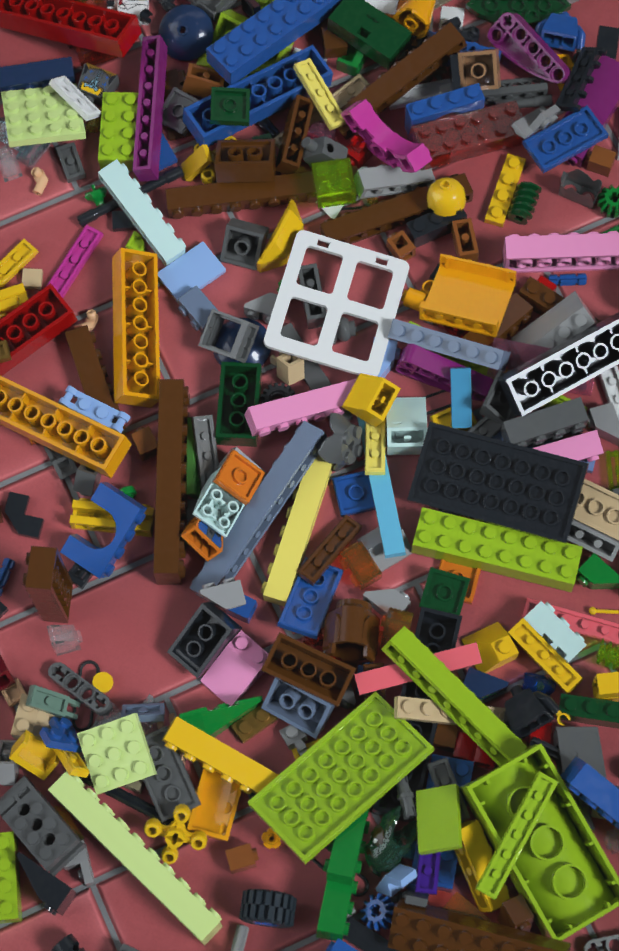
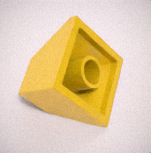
(494, 647)

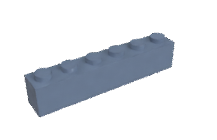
(449, 345)

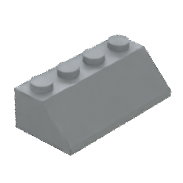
(558, 323)

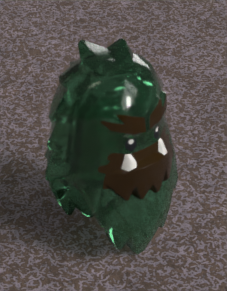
(386, 847)

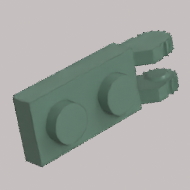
(51, 702)

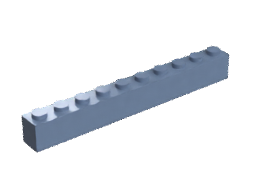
(263, 506)

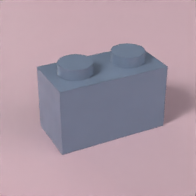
(196, 307)

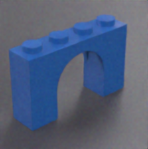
(431, 108)
(127, 515)

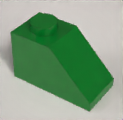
(597, 574)

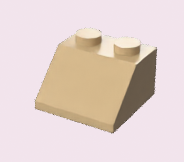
(29, 719)

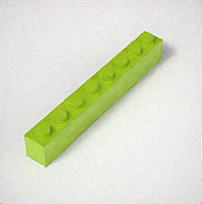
(453, 697)

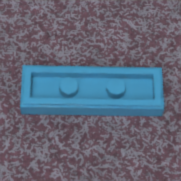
(461, 397)

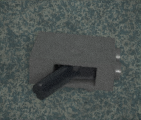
(573, 742)

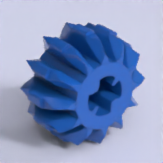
(371, 916)

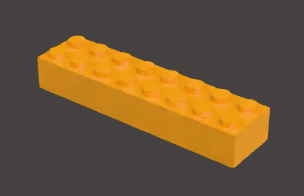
(135, 328)
(61, 428)

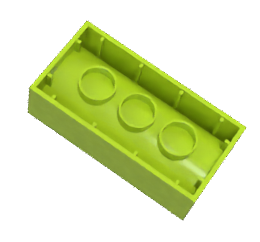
(562, 863)

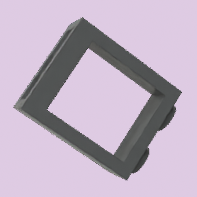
(243, 341)

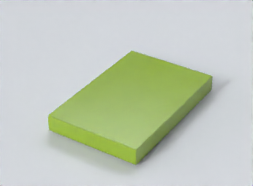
(438, 819)

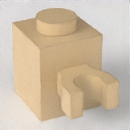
(289, 368)

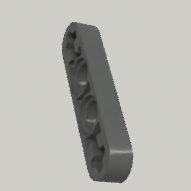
(80, 688)

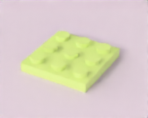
(116, 753)

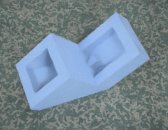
(396, 880)

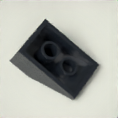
(203, 638)
(49, 889)

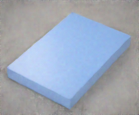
(193, 268)

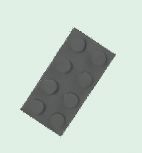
(546, 424)

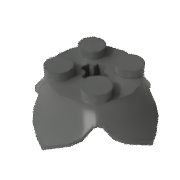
(343, 445)

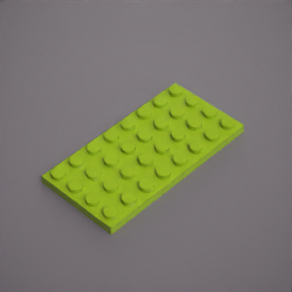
(340, 777)

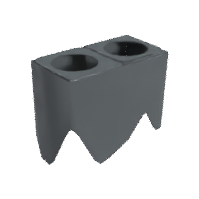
(579, 179)

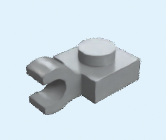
(294, 738)

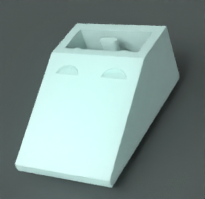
(406, 426)
(217, 507)

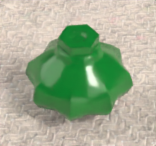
(96, 195)

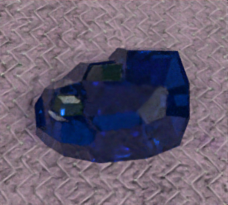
(538, 683)

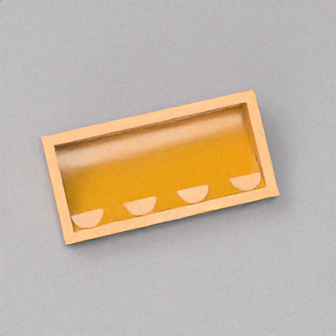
(218, 806)

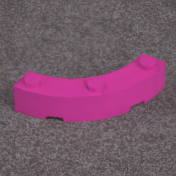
(383, 141)

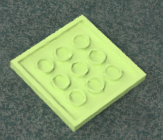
(40, 117)

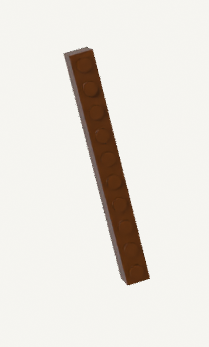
(237, 196)

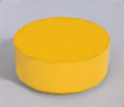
(103, 682)

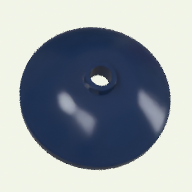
(196, 38)
(259, 352)

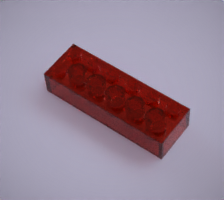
(468, 134)

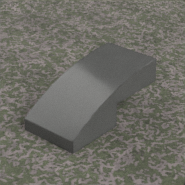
(63, 465)

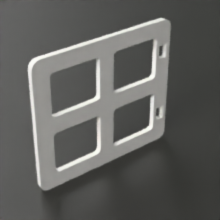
(336, 304)

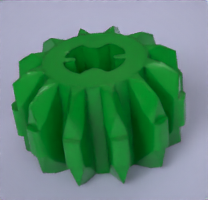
(606, 201)

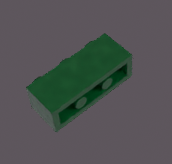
(590, 710)

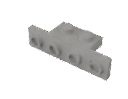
(535, 121)

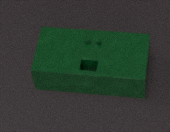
(369, 31)

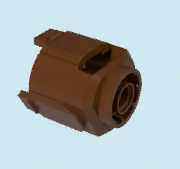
(351, 632)

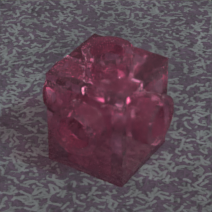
(320, 129)

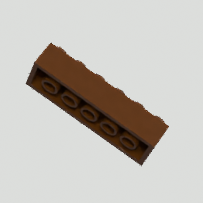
(48, 584)

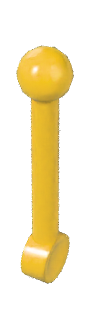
(592, 610)

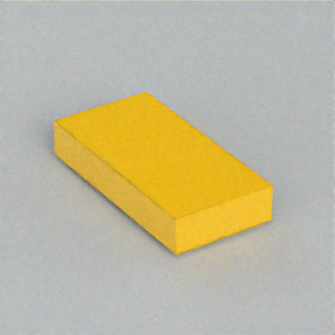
(196, 162)

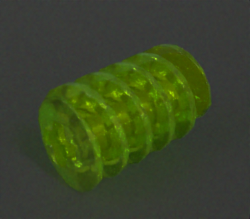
(608, 654)

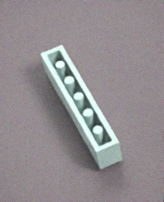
(141, 212)

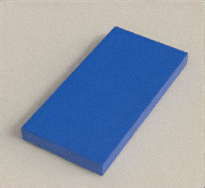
(565, 139)
(309, 604)

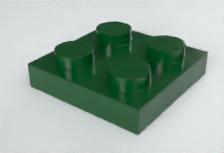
(230, 106)
(444, 591)

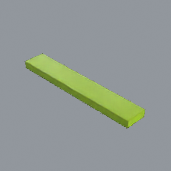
(516, 835)

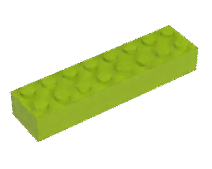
(496, 549)

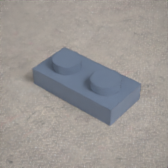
(146, 712)

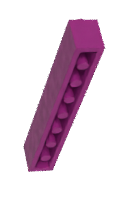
(150, 108)

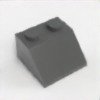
(243, 243)

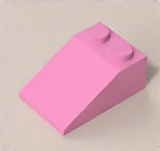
(235, 669)

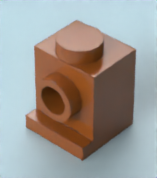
(400, 240)

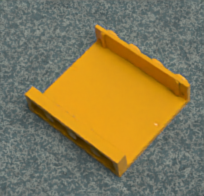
(469, 295)

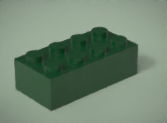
(237, 391)

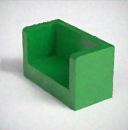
(352, 62)

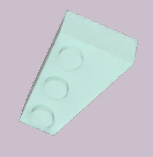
(555, 631)

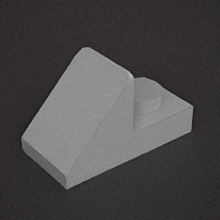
(85, 873)

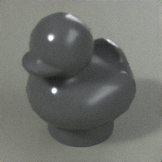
(345, 330)

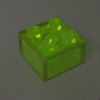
(333, 182)

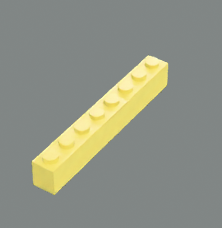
(296, 532)

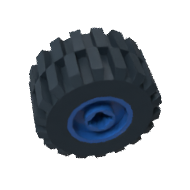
(268, 908)

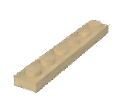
(428, 711)

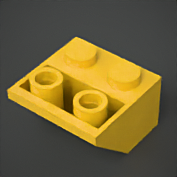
(371, 398)

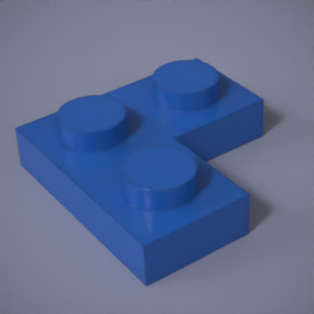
(61, 735)

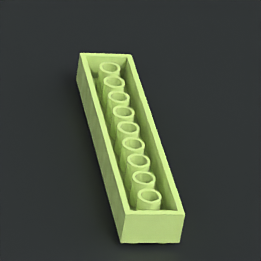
(137, 859)

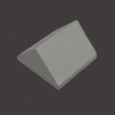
(374, 546)

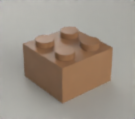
(480, 67)

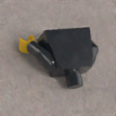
(530, 711)

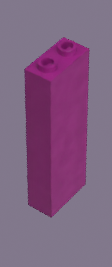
(601, 98)

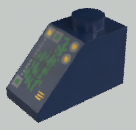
(483, 684)

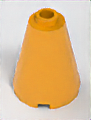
(416, 16)

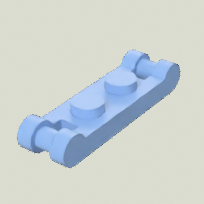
(94, 409)

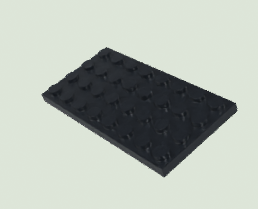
(498, 482)

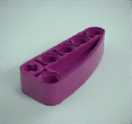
(521, 50)
(435, 371)

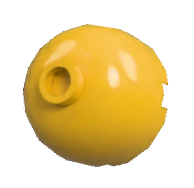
(446, 197)

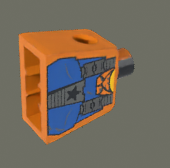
(203, 539)

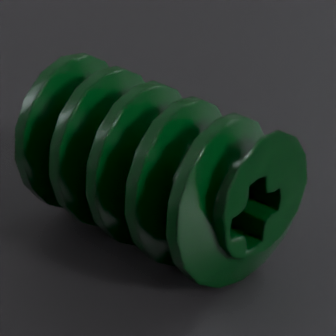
(524, 202)

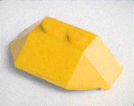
(281, 242)

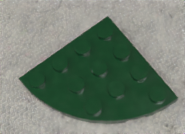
(531, 10)

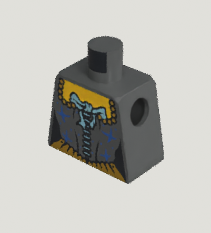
(96, 81)

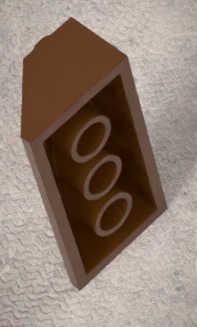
(308, 669)

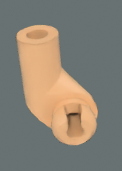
(41, 180)
(91, 320)

